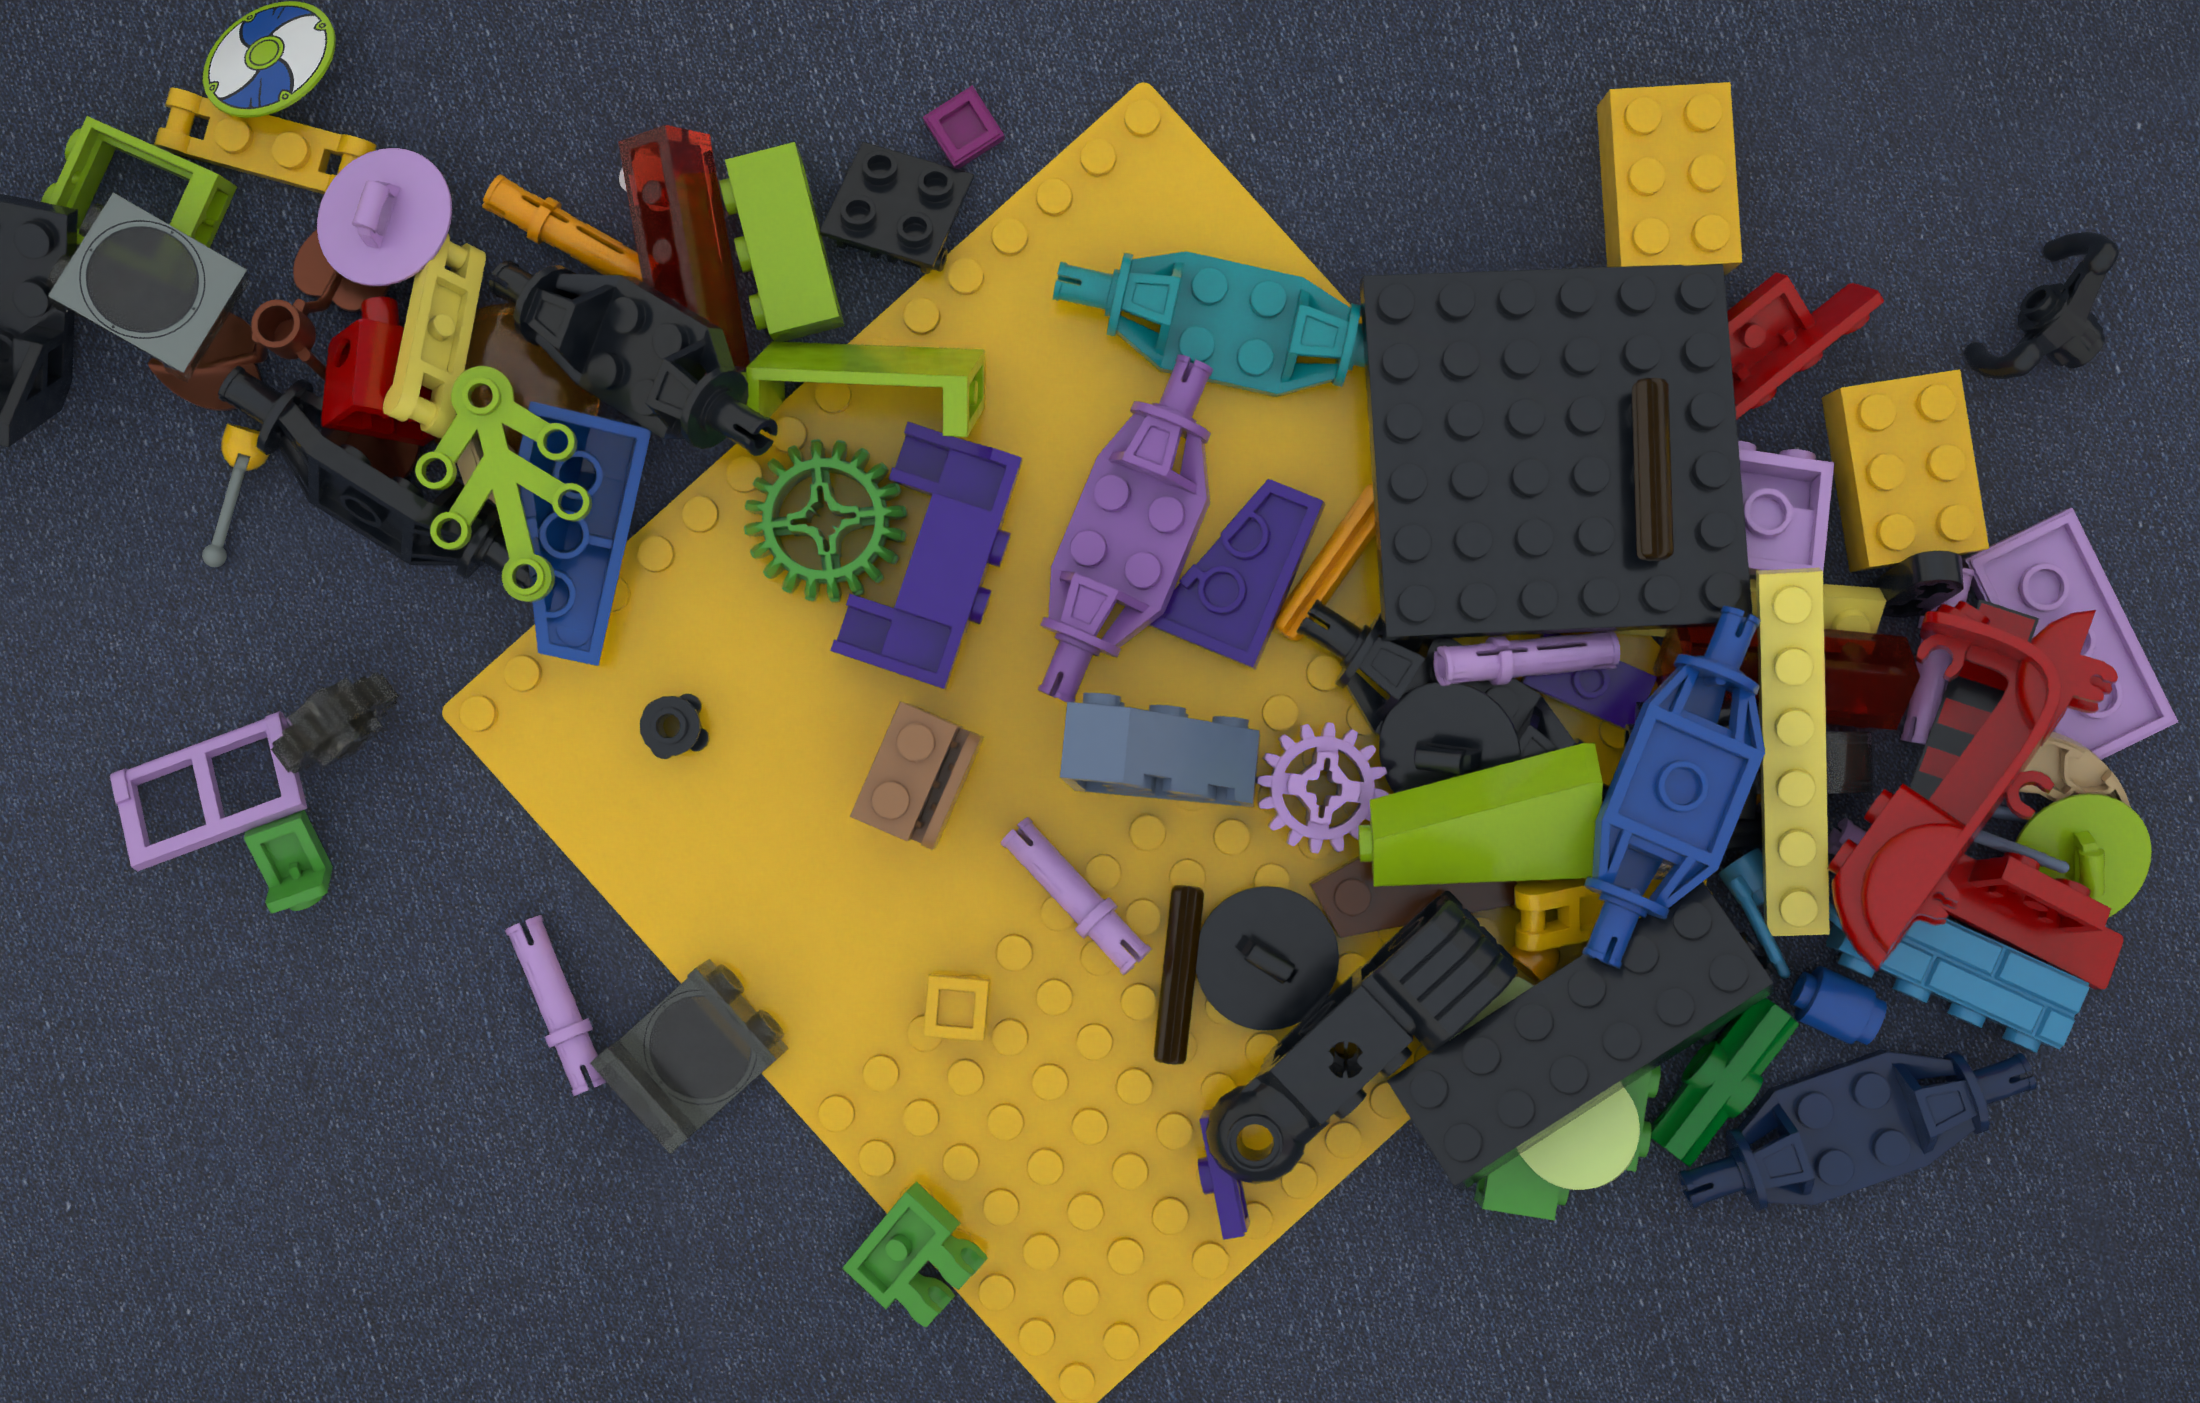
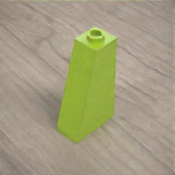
(1490, 824)

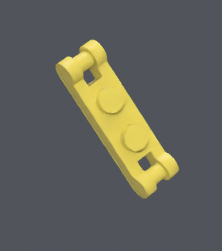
(436, 337)

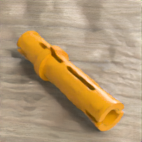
(549, 223)

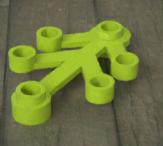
(501, 473)

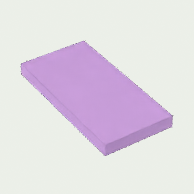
(2056, 573)

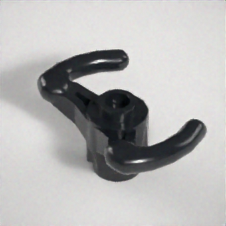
(2056, 316)

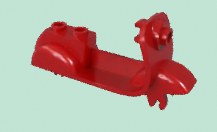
(1917, 841)

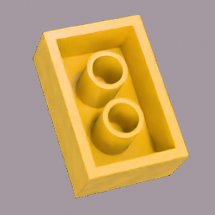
(1669, 176)
(1904, 469)

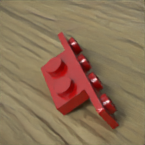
(1778, 336)
(2037, 915)

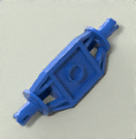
(1676, 787)

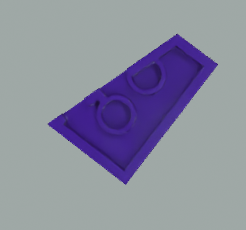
(1244, 578)

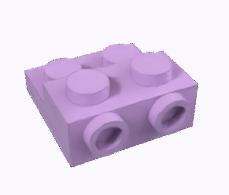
(1785, 507)

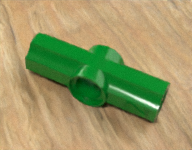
(1722, 1080)

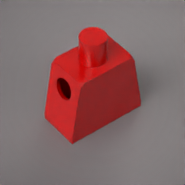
(361, 373)

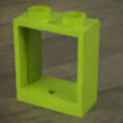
(89, 155)

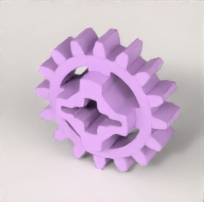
(1326, 750)

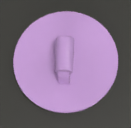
(384, 217)

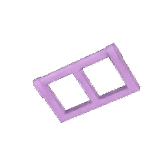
(217, 826)

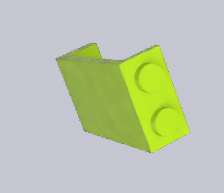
(954, 369)

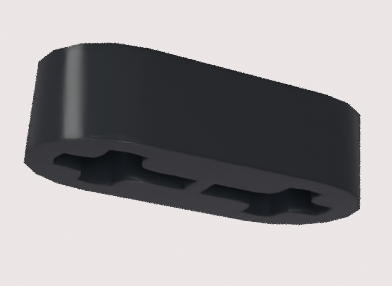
(1921, 583)

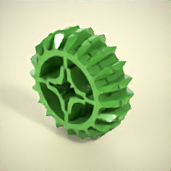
(774, 526)

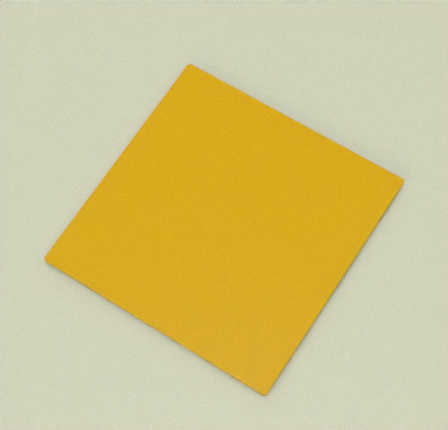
(1061, 1127)

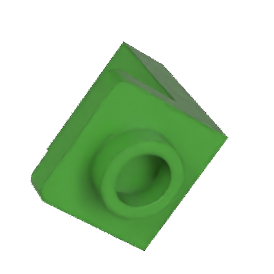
(290, 862)

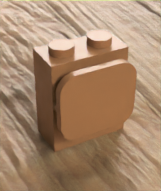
(917, 776)

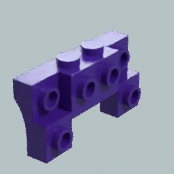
(948, 563)

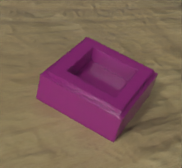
(963, 128)

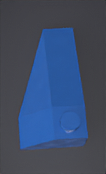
(588, 551)

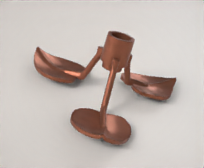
(290, 336)

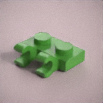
(902, 1244)

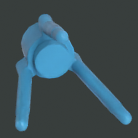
(1745, 883)

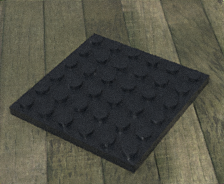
(1514, 450)

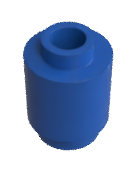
(1838, 1006)

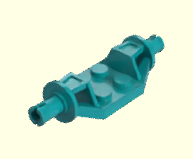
(1226, 315)

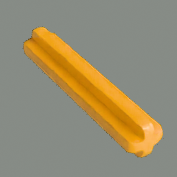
(1330, 565)

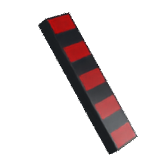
(1966, 704)

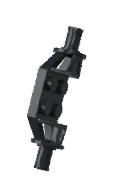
(637, 353)
(353, 492)
(1408, 664)

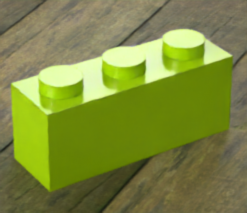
(781, 243)

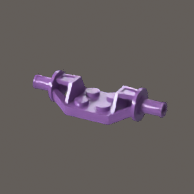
(1129, 530)

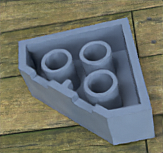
(1158, 753)

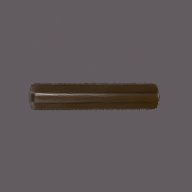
(1652, 469)
(1178, 974)

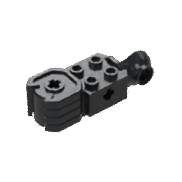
(1417, 985)

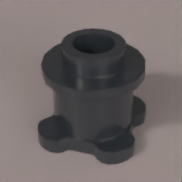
(690, 735)

